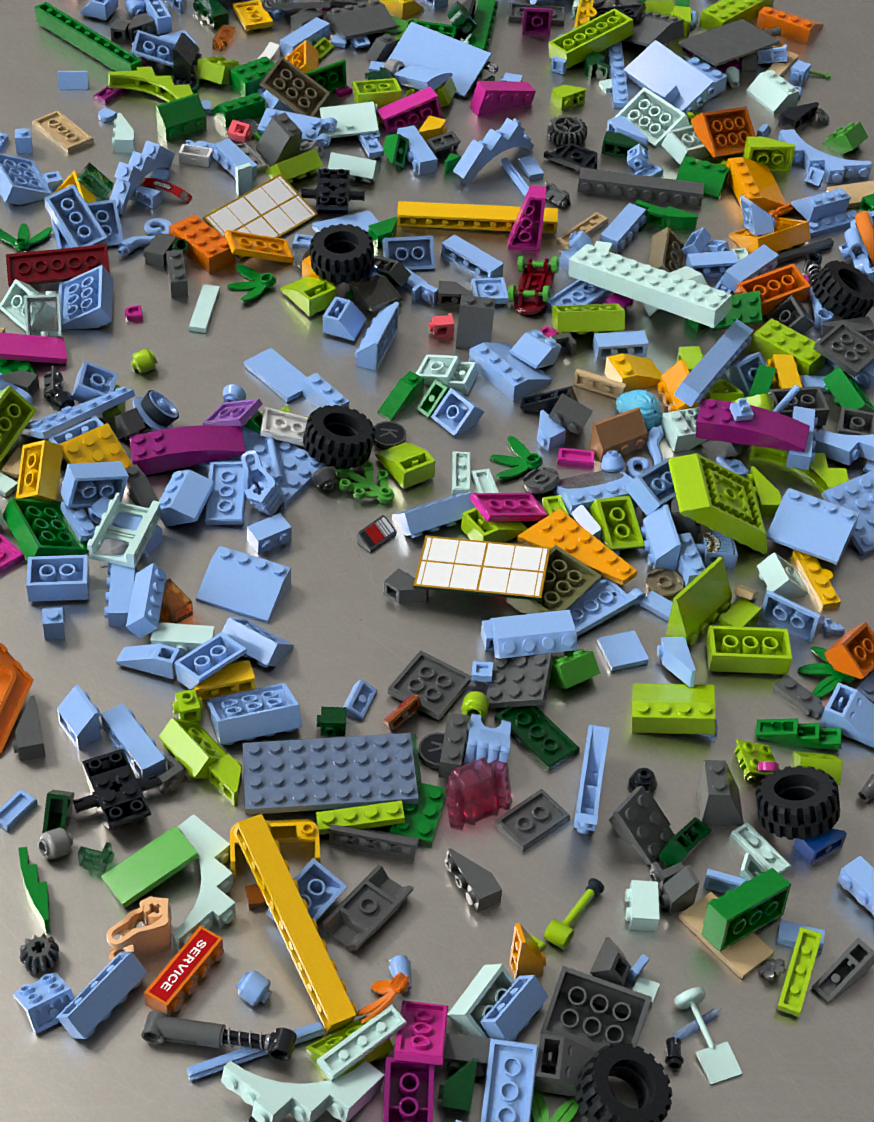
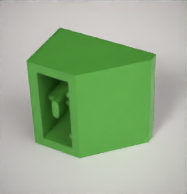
(846, 139)
(573, 668)

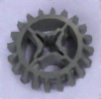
(566, 130)

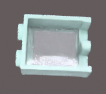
(43, 314)

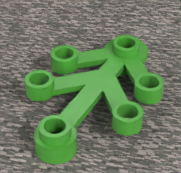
(382, 493)

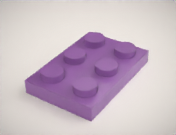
(234, 413)

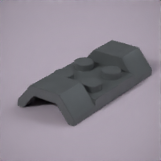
(365, 909)

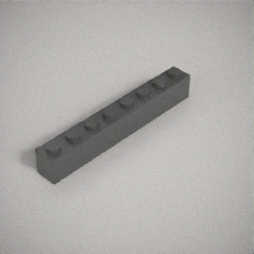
(640, 187)

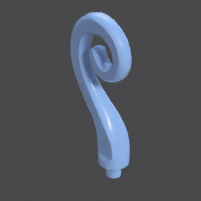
(132, 243)
(653, 440)

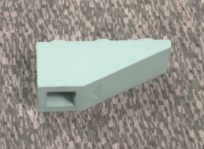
(123, 136)

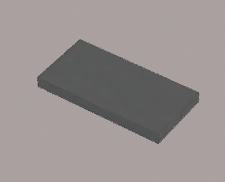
(516, 12)

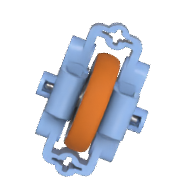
(861, 243)

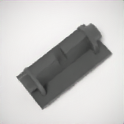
(560, 198)
(52, 383)

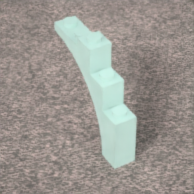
(216, 881)
(307, 1101)

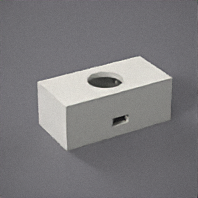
(188, 153)

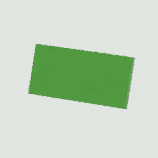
(150, 866)

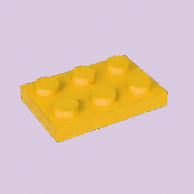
(252, 15)

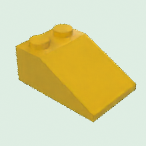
(633, 371)

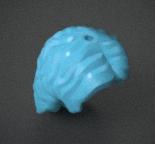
(648, 404)

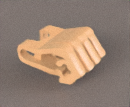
(146, 940)

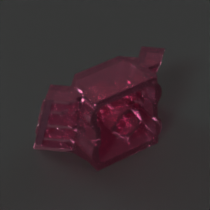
(477, 792)

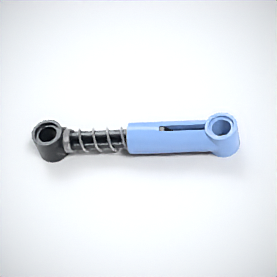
(813, 267)

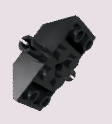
(333, 191)
(115, 789)

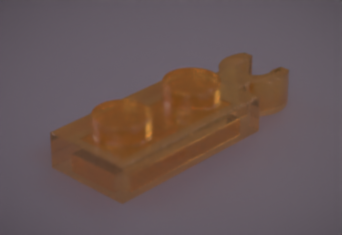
(223, 37)

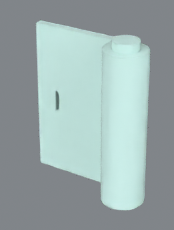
(351, 119)

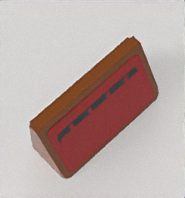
(402, 712)

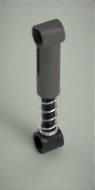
(162, 1028)

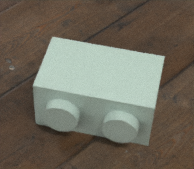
(643, 905)

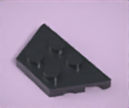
(573, 156)

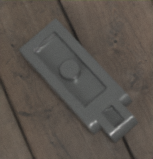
(799, 696)

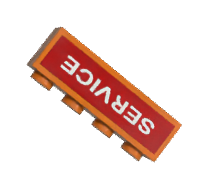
(184, 971)

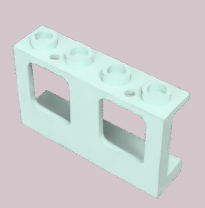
(136, 539)

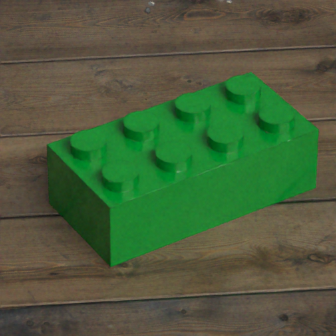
(745, 909)

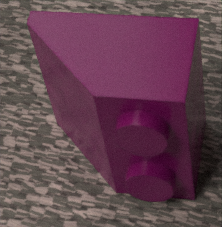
(536, 21)

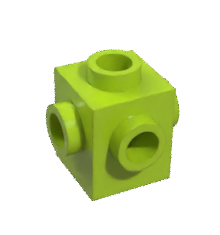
(187, 705)

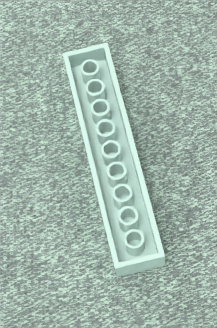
(650, 285)

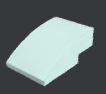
(450, 371)

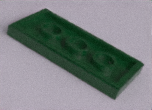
(538, 735)

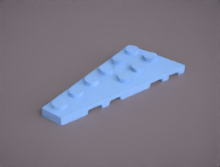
(70, 416)

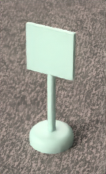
(717, 1060)

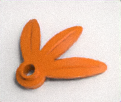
(389, 989)

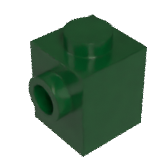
(332, 721)

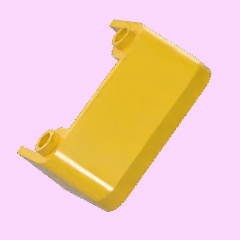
(284, 832)

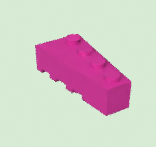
(500, 96)
(410, 110)
(528, 225)

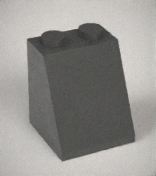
(280, 140)
(474, 321)
(718, 795)

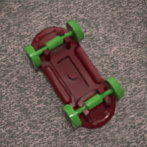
(534, 285)

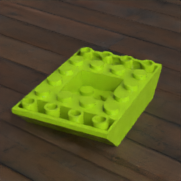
(718, 499)

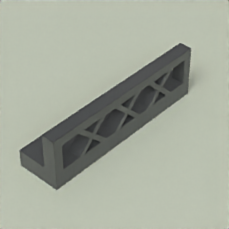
(374, 842)

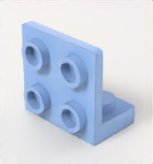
(44, 1000)

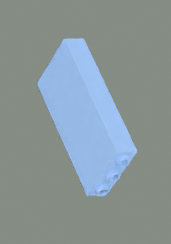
(660, 63)

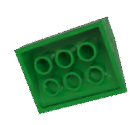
(41, 528)

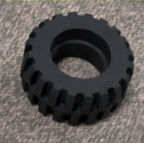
(342, 253)
(844, 290)
(339, 437)
(798, 802)
(638, 1071)

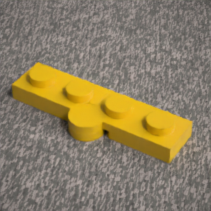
(584, 13)
(817, 579)

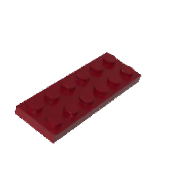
(55, 264)

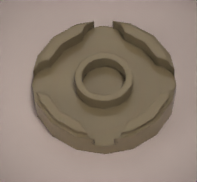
(664, 583)

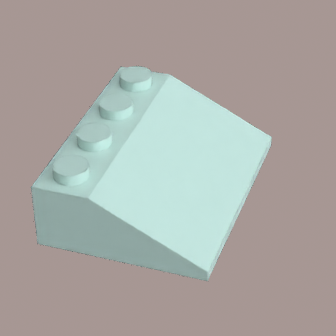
(653, 116)

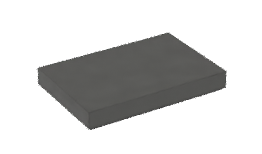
(532, 820)

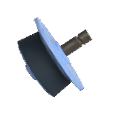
(156, 411)

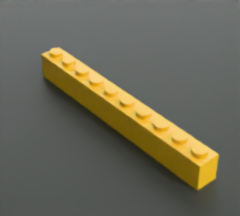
(466, 216)
(295, 923)

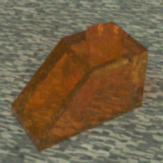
(175, 603)

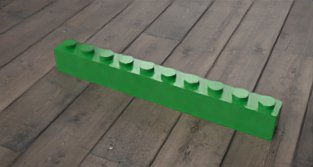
(485, 17)
(86, 38)

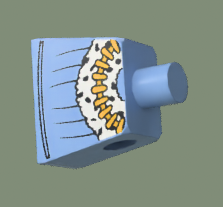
(715, 545)

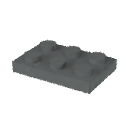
(644, 824)

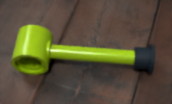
(560, 932)

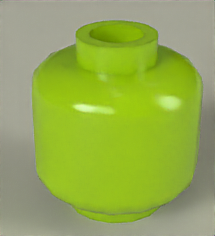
(144, 361)
(475, 703)

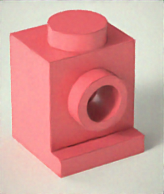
(239, 131)
(442, 326)

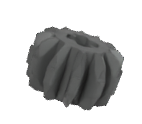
(39, 953)

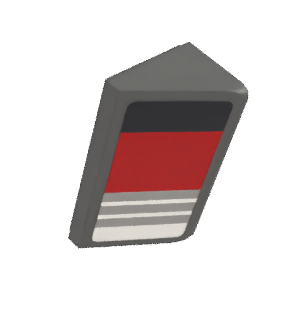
(375, 533)

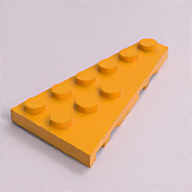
(574, 539)

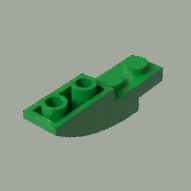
(670, 217)

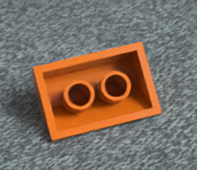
(853, 652)

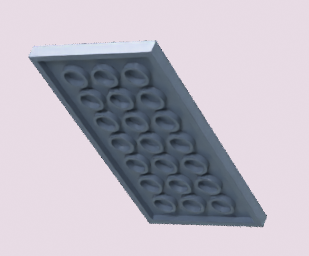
(328, 773)

